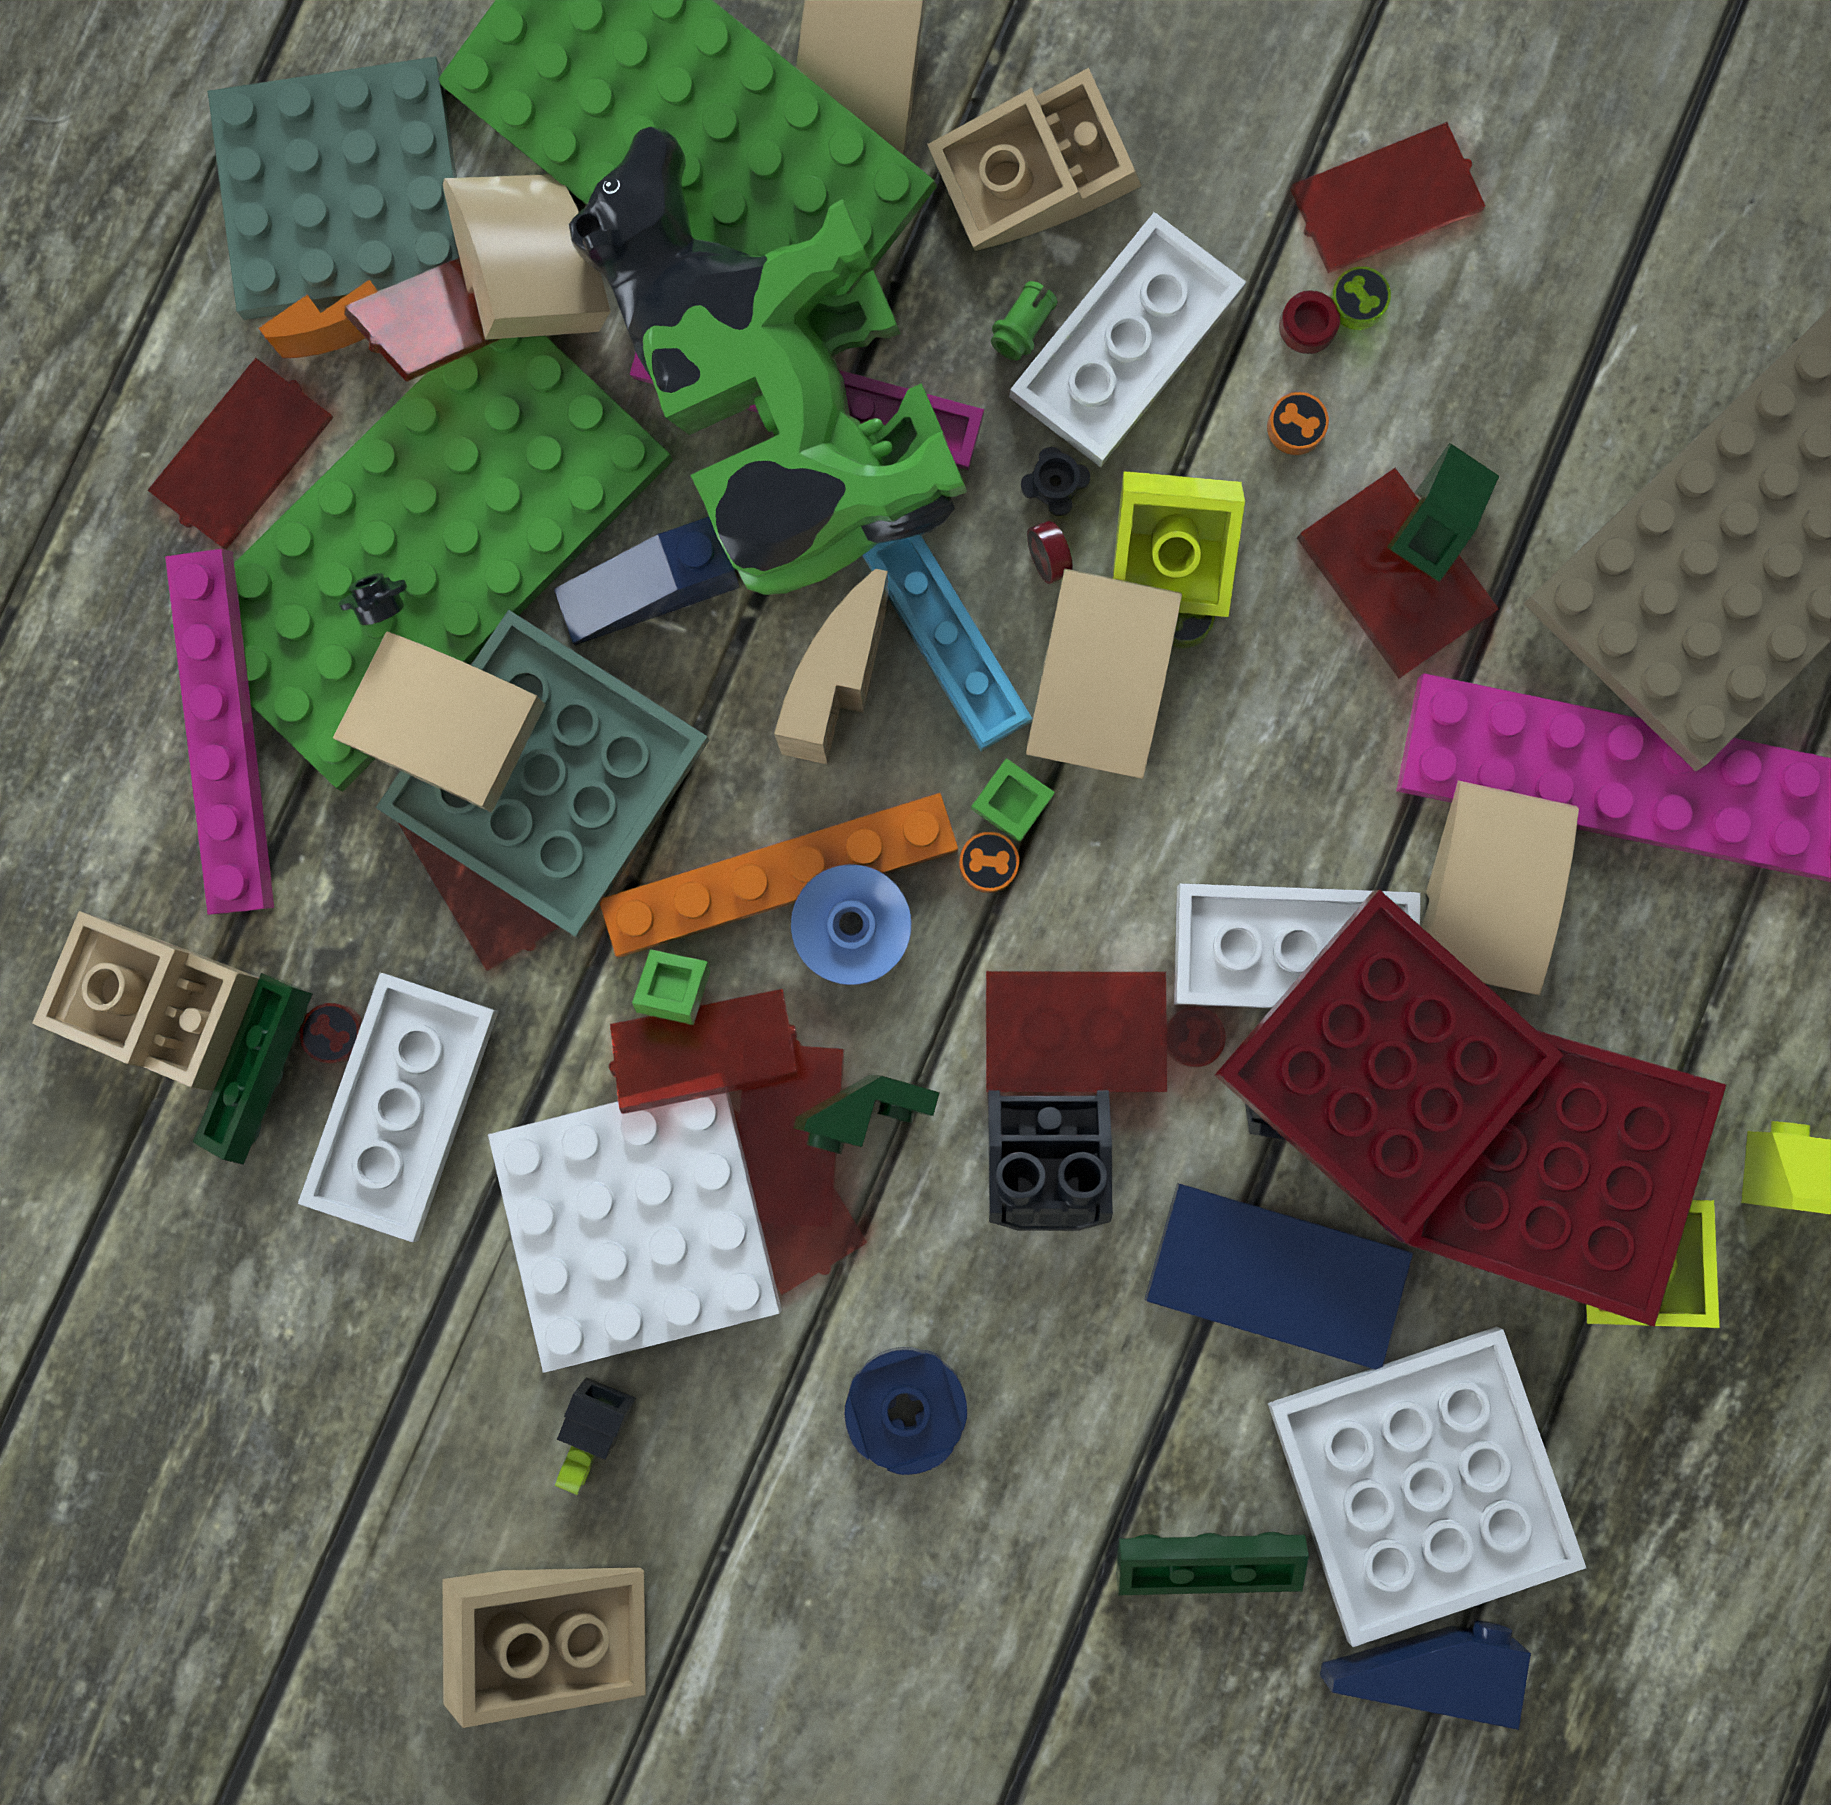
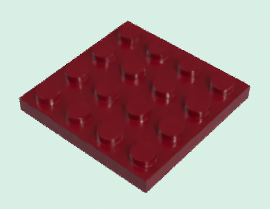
(1389, 1065)
(1586, 1183)

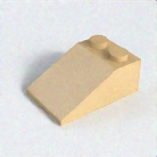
(541, 1641)

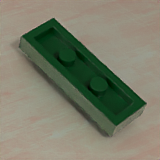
(252, 1069)
(1211, 1564)

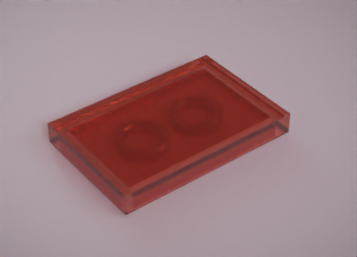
(1390, 598)
(1075, 1031)

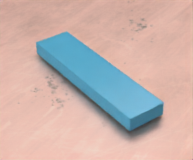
(949, 640)

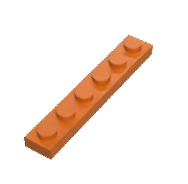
(774, 875)

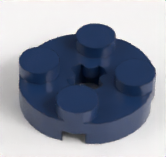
(888, 1440)

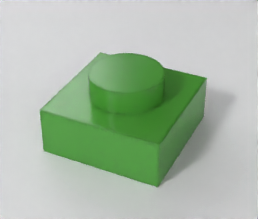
(1012, 800)
(671, 987)

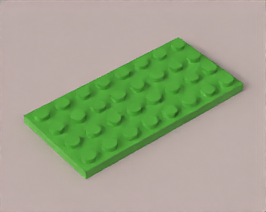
(754, 130)
(462, 491)

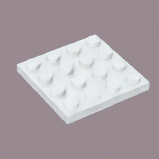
(633, 1227)
(1426, 1486)

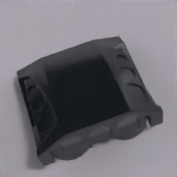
(1049, 1161)

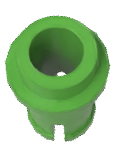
(1016, 332)

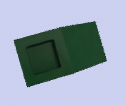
(1447, 513)
(848, 1113)

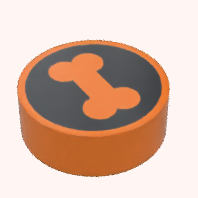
(1297, 423)
(989, 862)

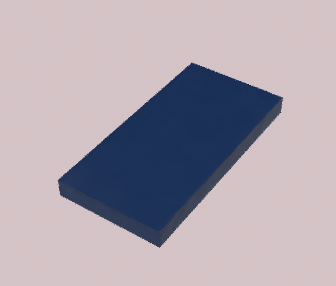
(1278, 1276)

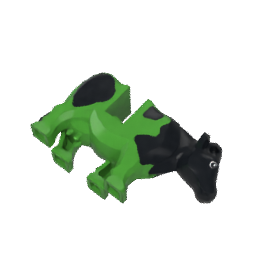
(763, 332)

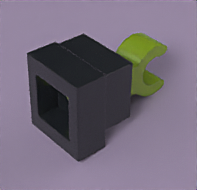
(591, 1429)

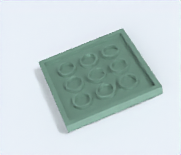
(333, 182)
(579, 792)

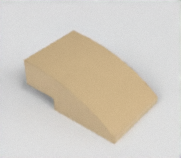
(865, 58)
(1034, 162)
(522, 257)
(834, 671)
(1104, 673)
(440, 720)
(1501, 883)
(145, 1001)

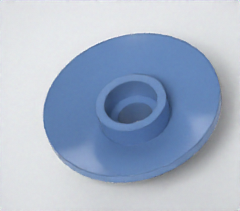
(854, 956)

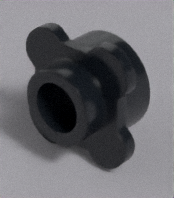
(1055, 464)
(374, 598)

